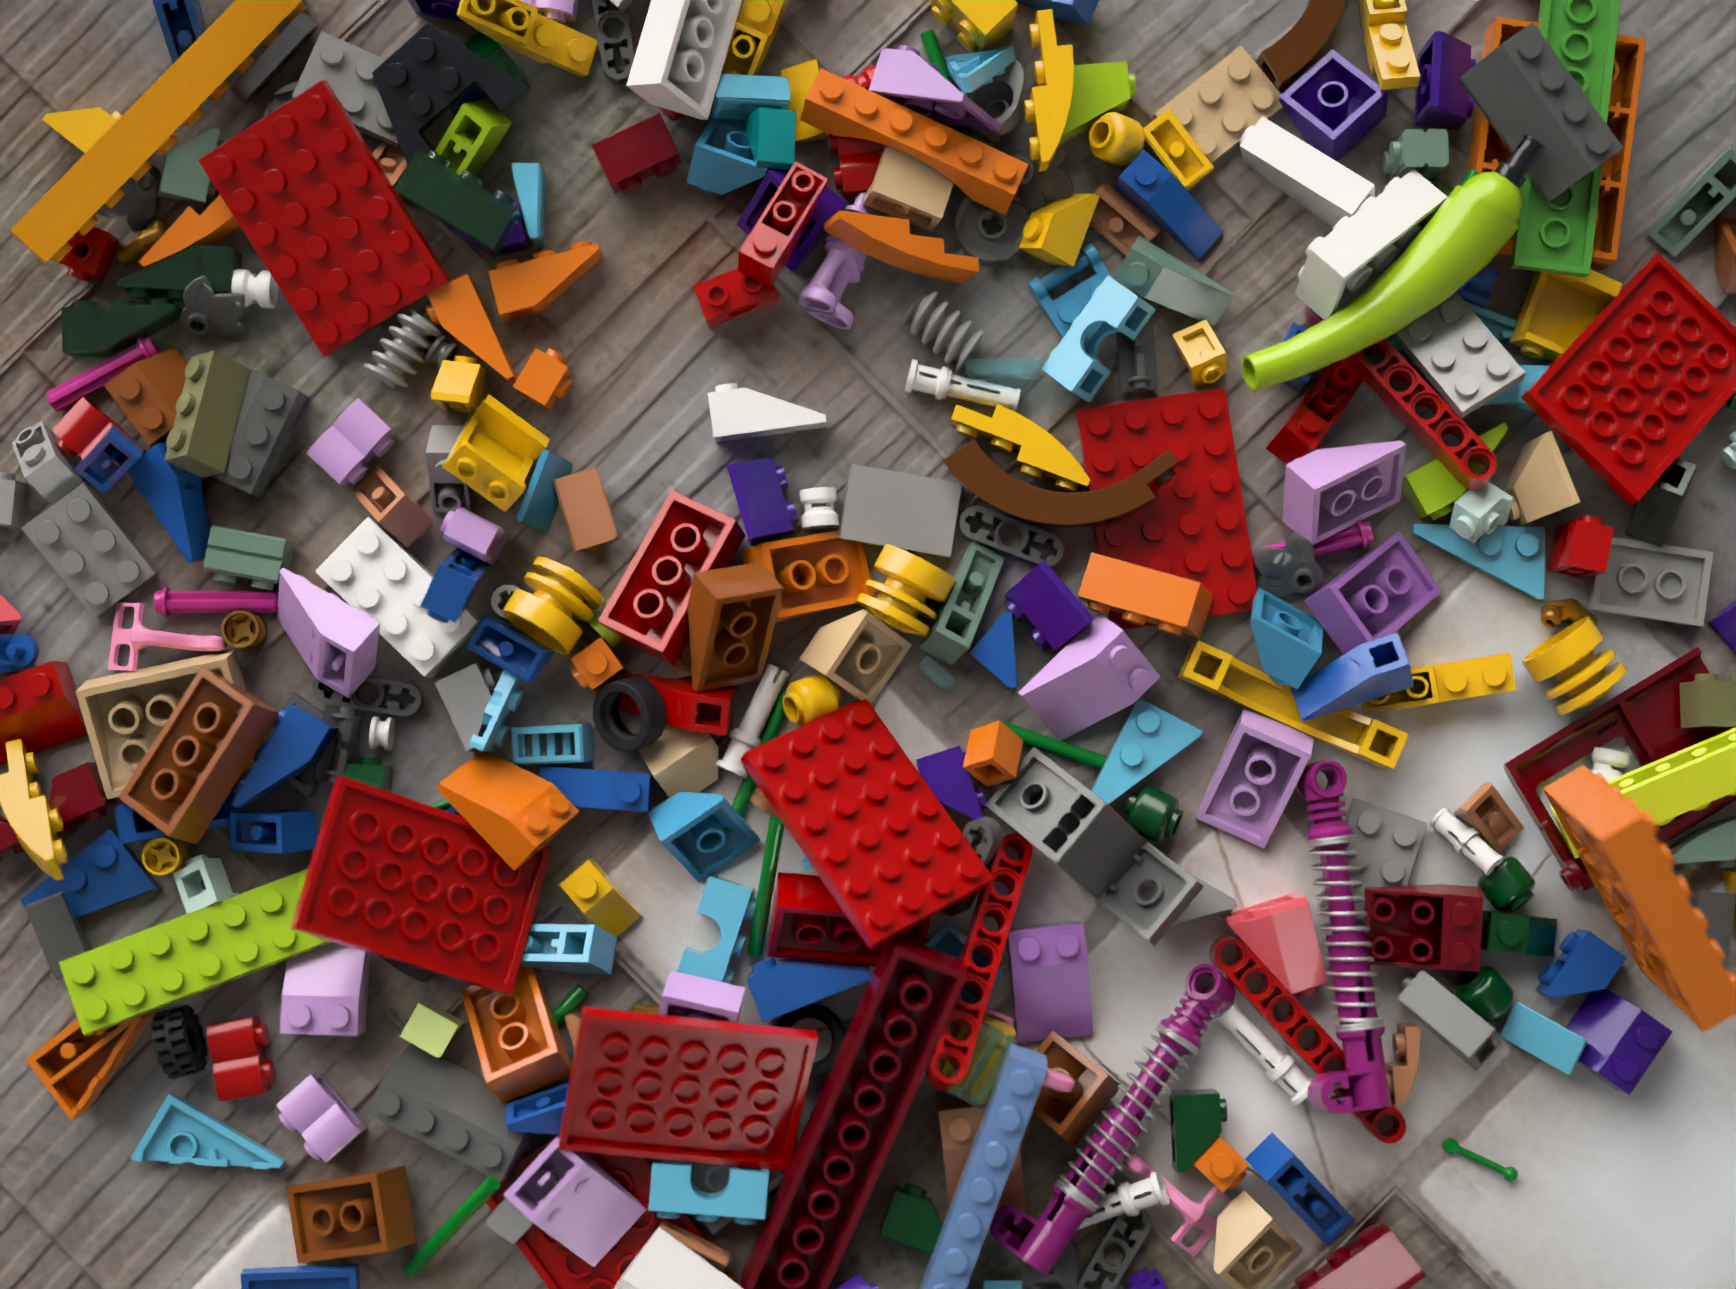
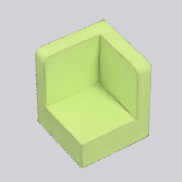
(431, 1028)

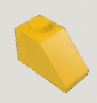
(82, 126)
(1059, 229)
(459, 385)
(600, 898)

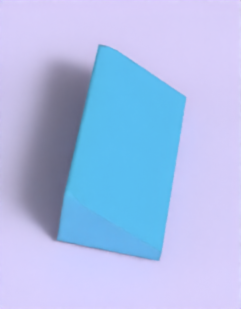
(743, 94)
(1543, 1038)

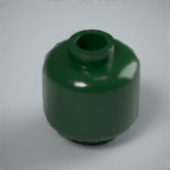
(1153, 813)
(1507, 885)
(1485, 993)

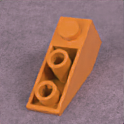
(536, 283)

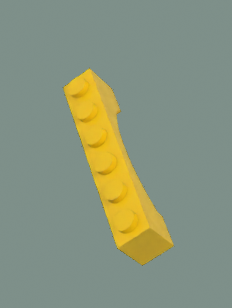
(1254, 689)

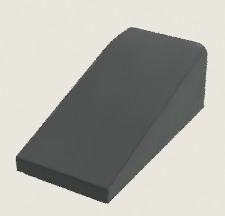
(1719, 912)
(57, 930)

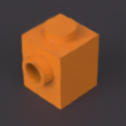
(544, 378)
(597, 665)
(993, 753)
(1222, 1165)

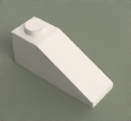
(749, 414)

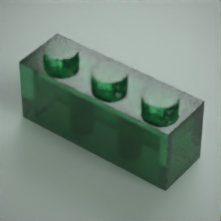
(458, 200)

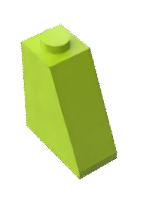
(1095, 92)

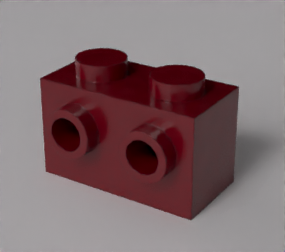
(637, 154)

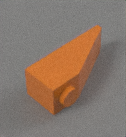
(465, 318)

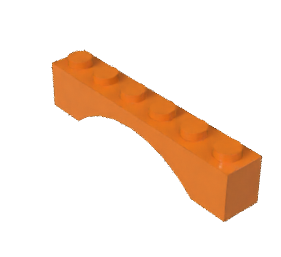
(859, 113)

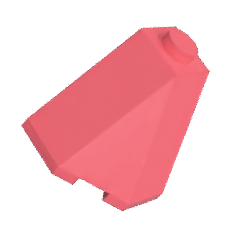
(1283, 940)

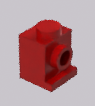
(97, 261)

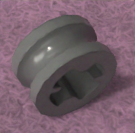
(441, 351)

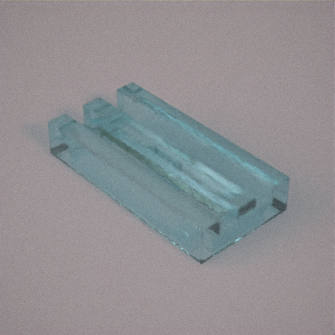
(1003, 368)
(995, 1036)

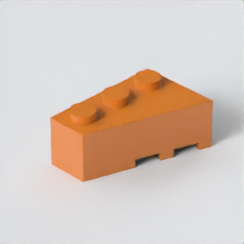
(1145, 596)
(80, 1066)

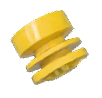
(905, 590)
(556, 599)
(1574, 666)

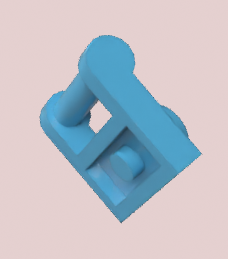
(1070, 305)

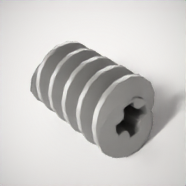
(942, 328)
(402, 349)

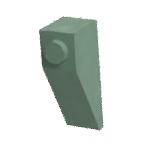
(1697, 204)
(1172, 283)
(962, 611)

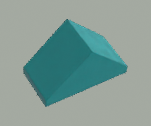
(772, 137)

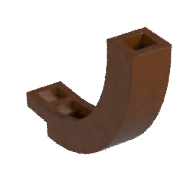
(1300, 45)
(1053, 508)

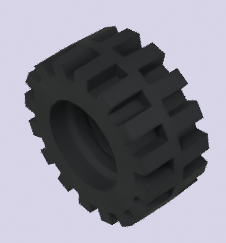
(179, 1041)

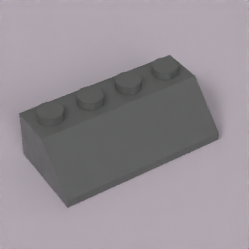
(1532, 93)
(449, 1112)

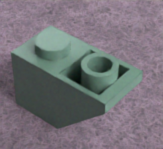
(183, 175)

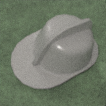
(1001, 100)

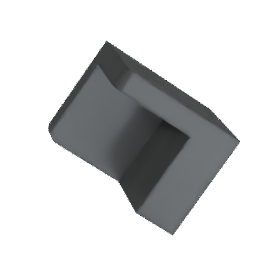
(1061, 1276)

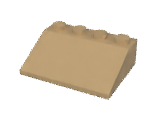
(132, 707)

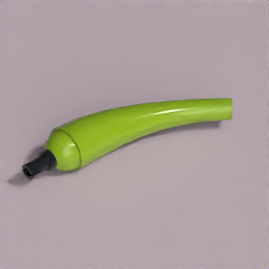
(1439, 261)

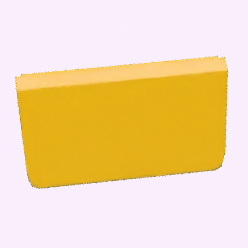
(800, 82)
(1176, 150)

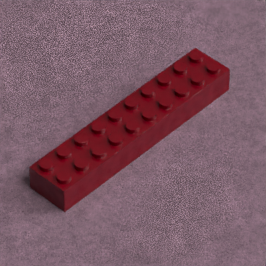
(856, 1117)

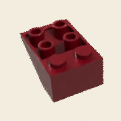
(1425, 926)

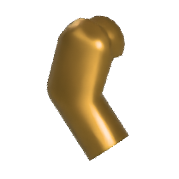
(141, 243)
(1565, 609)

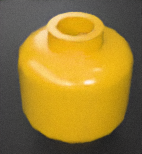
(1116, 139)
(810, 699)

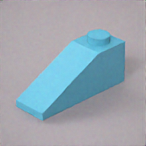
(569, 948)

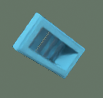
(531, 191)
(583, 744)

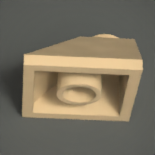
(1540, 481)
(856, 654)
(1250, 1244)

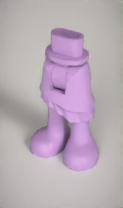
(841, 266)

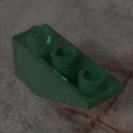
(176, 272)
(108, 330)

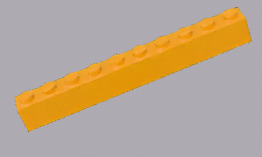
(151, 125)

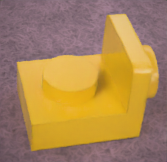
(1201, 353)

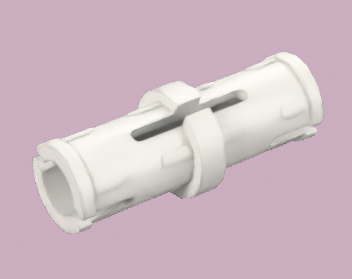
(1466, 841)

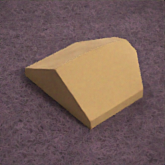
(682, 760)

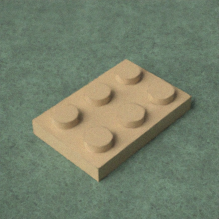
(1225, 103)

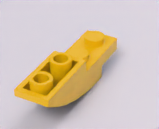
(530, 33)
(753, 36)
(1388, 43)
(1048, 103)
(1038, 449)
(1449, 683)
(30, 812)

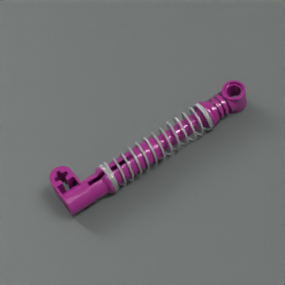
(1348, 953)
(1119, 1129)

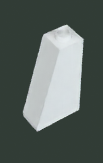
(1304, 172)

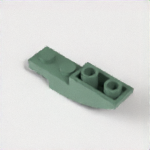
(1709, 843)

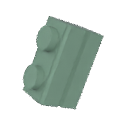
(1416, 150)
(246, 556)

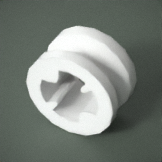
(497, 600)
(382, 733)

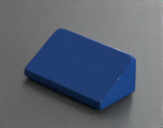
(509, 648)

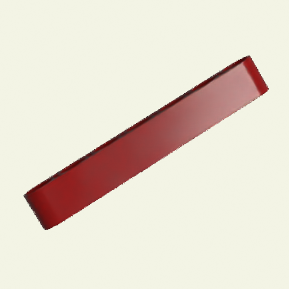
(1421, 395)
(992, 946)
(1292, 1026)

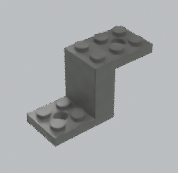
(1094, 846)

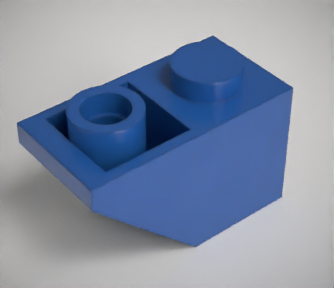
(1581, 967)

